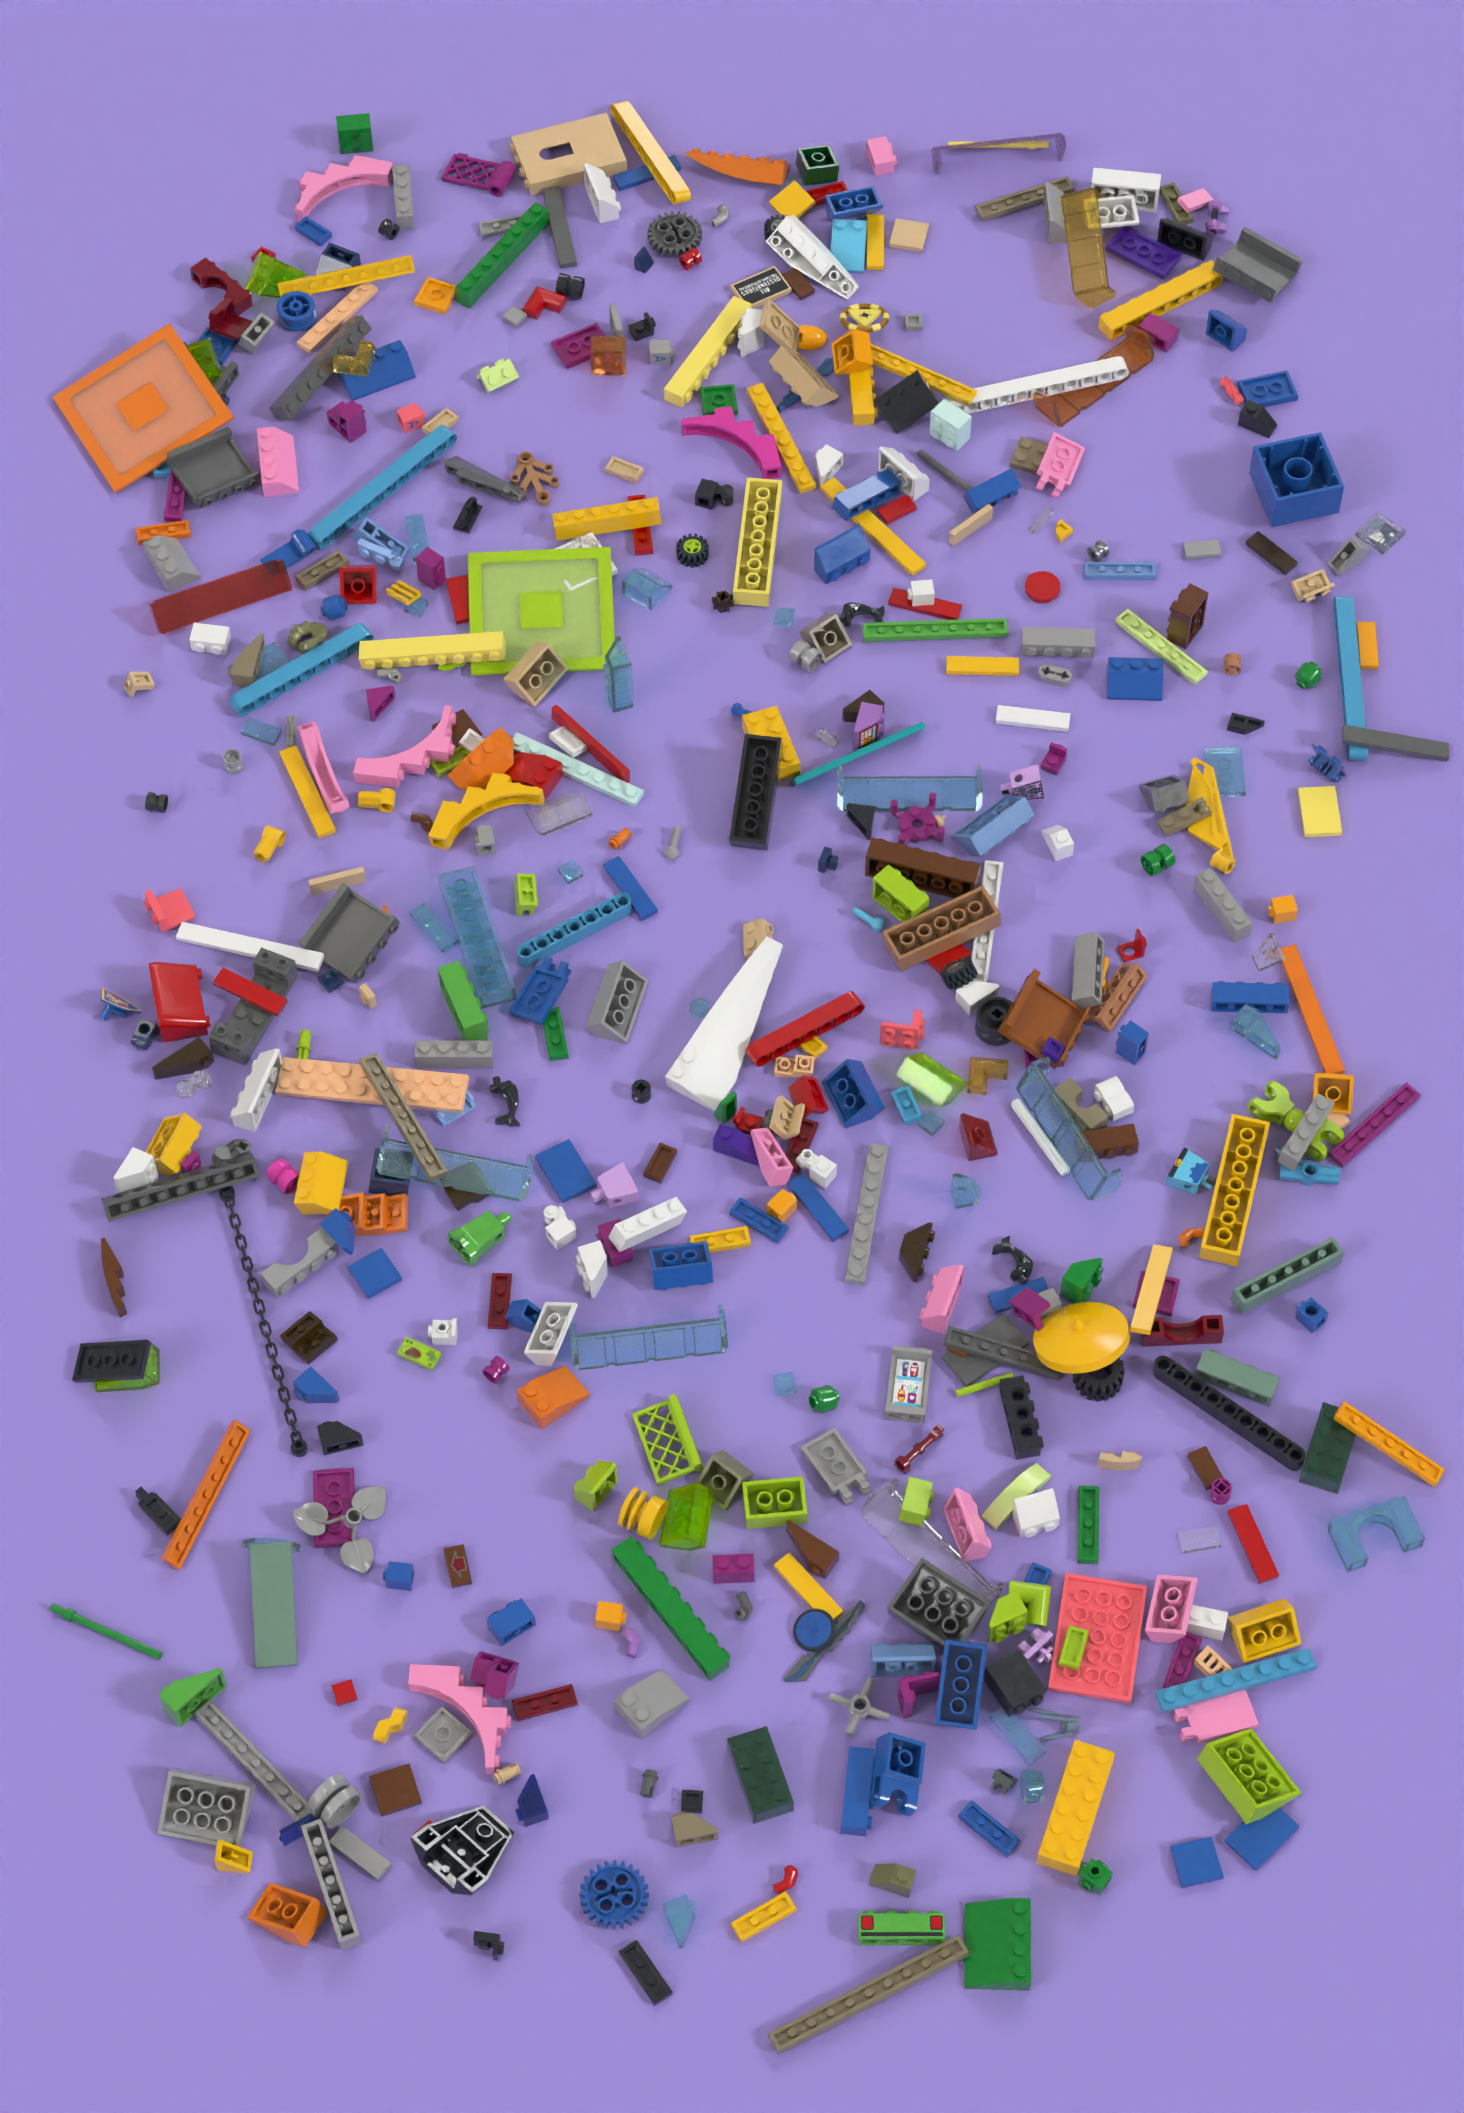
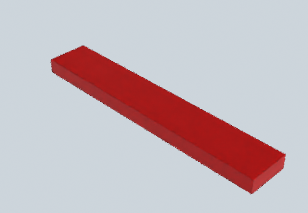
(593, 746)

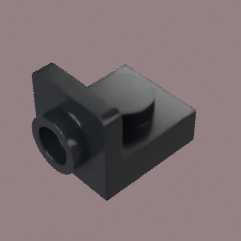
(643, 328)
(487, 1940)

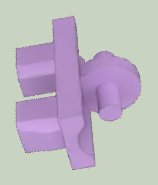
(1038, 1650)

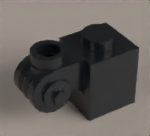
(710, 491)

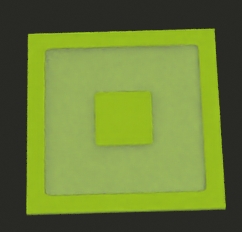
(545, 598)

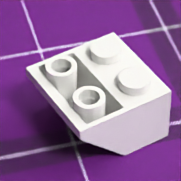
(750, 334)
(592, 1266)

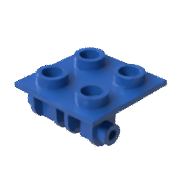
(1323, 760)

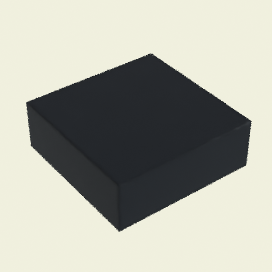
(692, 1801)

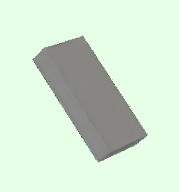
(1202, 549)

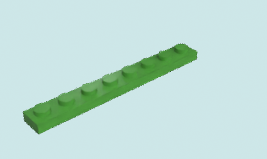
(935, 630)

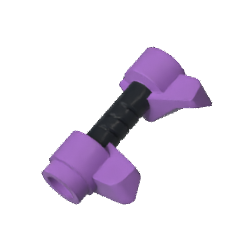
(1214, 226)

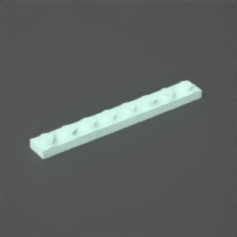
(582, 772)

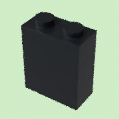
(1014, 1684)

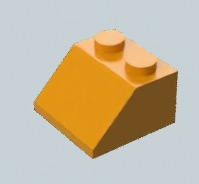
(852, 352)
(1336, 1088)

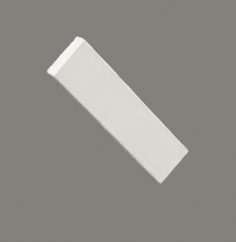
(1033, 718)

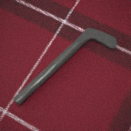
(944, 470)

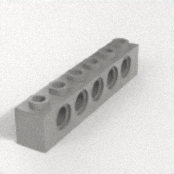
(331, 1884)

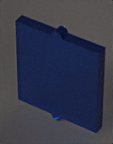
(294, 1831)

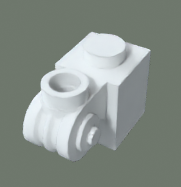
(821, 1169)
(560, 1229)

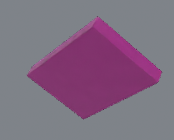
(576, 346)

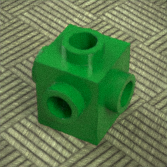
(1094, 1876)

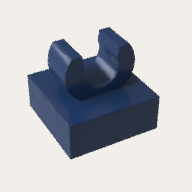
(827, 860)
(330, 979)

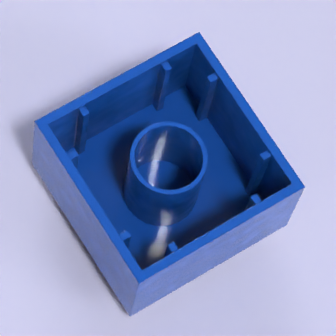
(1296, 479)

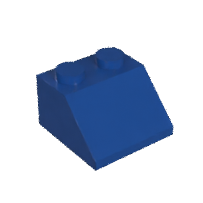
(1225, 330)

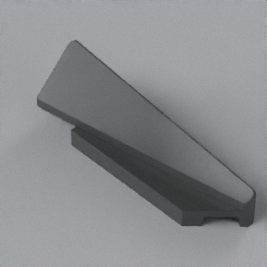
(482, 480)

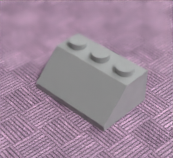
(1054, 214)
(170, 562)

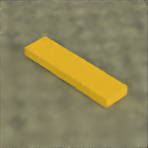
(875, 241)
(982, 666)
(806, 1586)

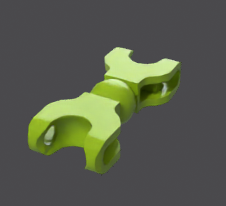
(1282, 1111)

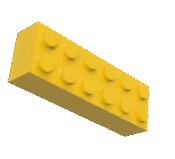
(1075, 1807)

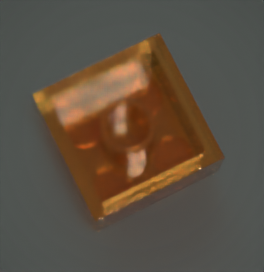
(608, 355)

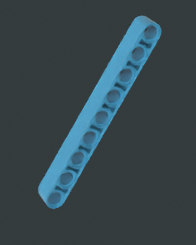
(299, 670)

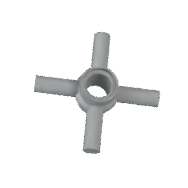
(859, 1699)

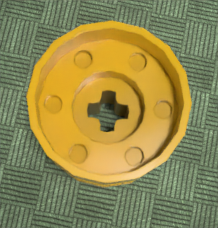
(639, 1511)

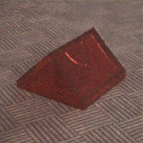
(976, 1137)

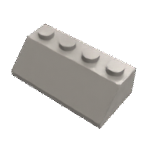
(617, 1002)

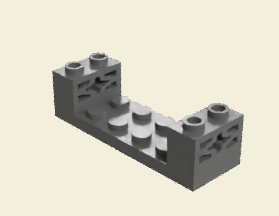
(248, 1022)

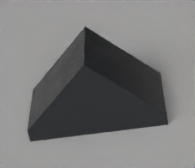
(862, 817)

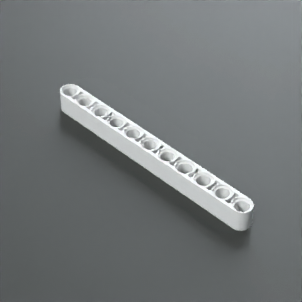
(1046, 384)

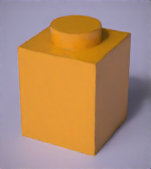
(1282, 909)
(782, 1205)
(610, 1616)

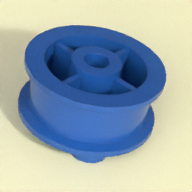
(296, 311)

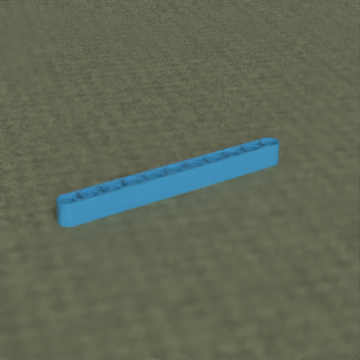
(382, 486)
(1349, 670)

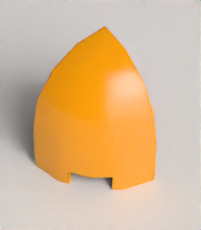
(811, 338)

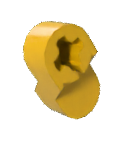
(390, 1725)

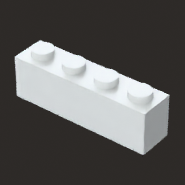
(647, 1224)

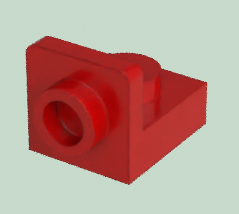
(746, 1122)

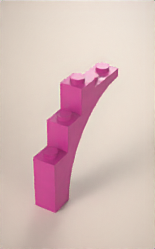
(742, 434)

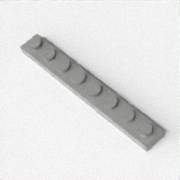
(866, 1214)

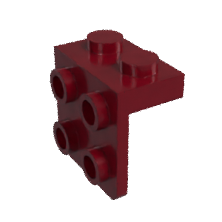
(226, 323)

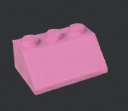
(942, 1298)
(966, 1526)
(1170, 1608)

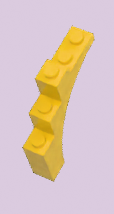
(499, 793)

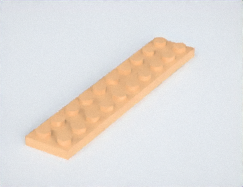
(350, 1084)

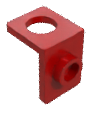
(1137, 945)

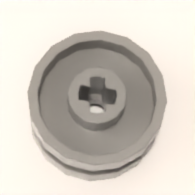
(334, 1800)

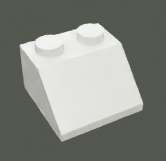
(135, 1171)
(1035, 1513)

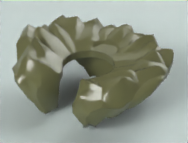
(317, 630)

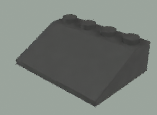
(937, 1605)

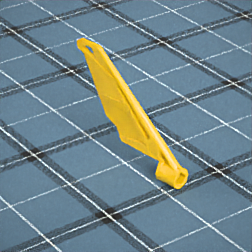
(1213, 828)

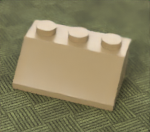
(536, 673)

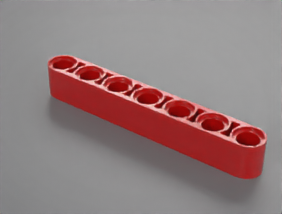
(802, 1029)

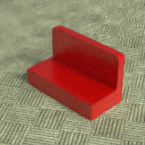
(807, 1091)

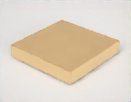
(909, 235)

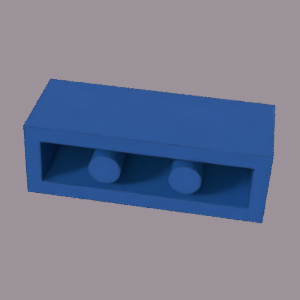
(992, 491)

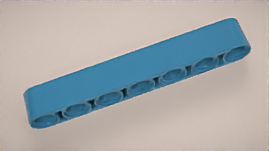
(569, 937)

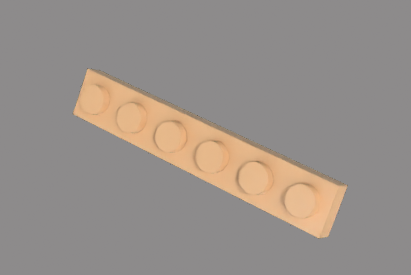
(337, 317)

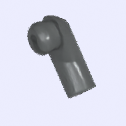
(745, 1606)

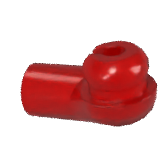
(788, 1881)

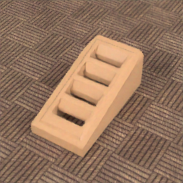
(1213, 1658)

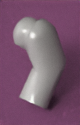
(390, 673)

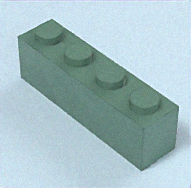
(1237, 1377)

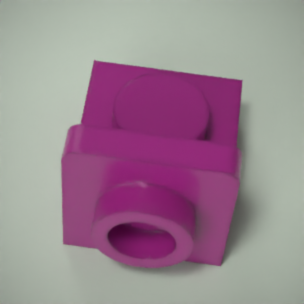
(1054, 759)

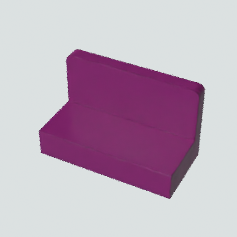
(1029, 1307)

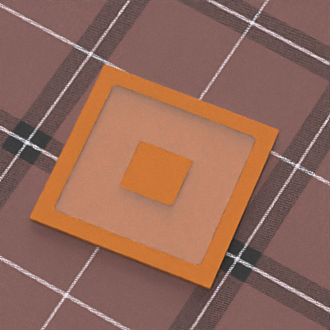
(142, 407)

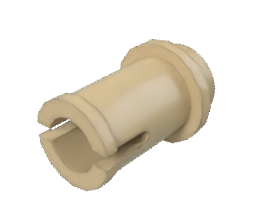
(506, 1773)

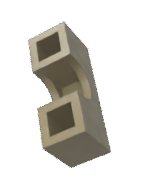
(1085, 1118)

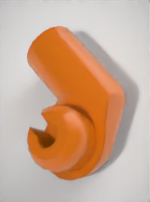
(1189, 1233)

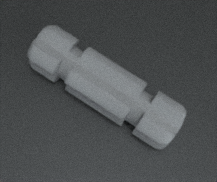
(291, 730)

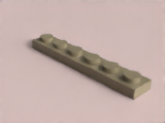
(1019, 200)

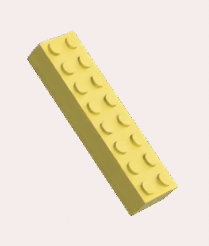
(757, 542)

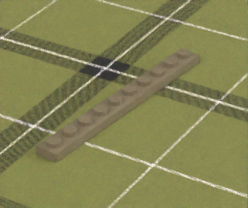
(868, 1994)

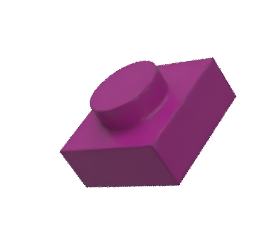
(191, 1162)

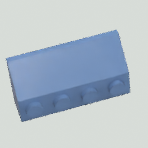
(994, 825)

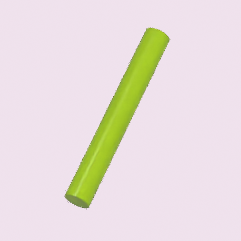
(981, 1385)

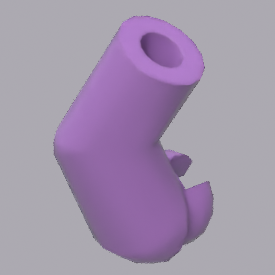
(634, 1641)

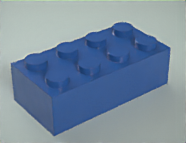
(961, 1684)

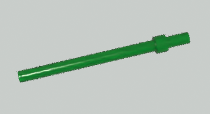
(70, 1615)

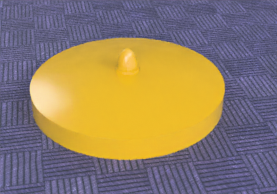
(1081, 1337)

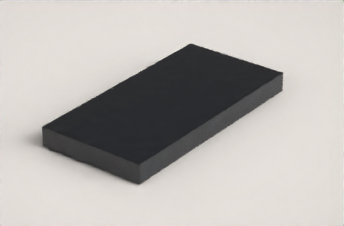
(111, 1361)

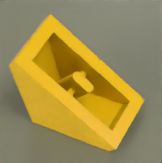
(232, 1858)

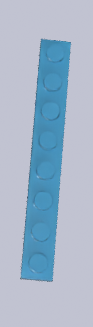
(1235, 1680)

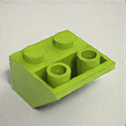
(1008, 1618)

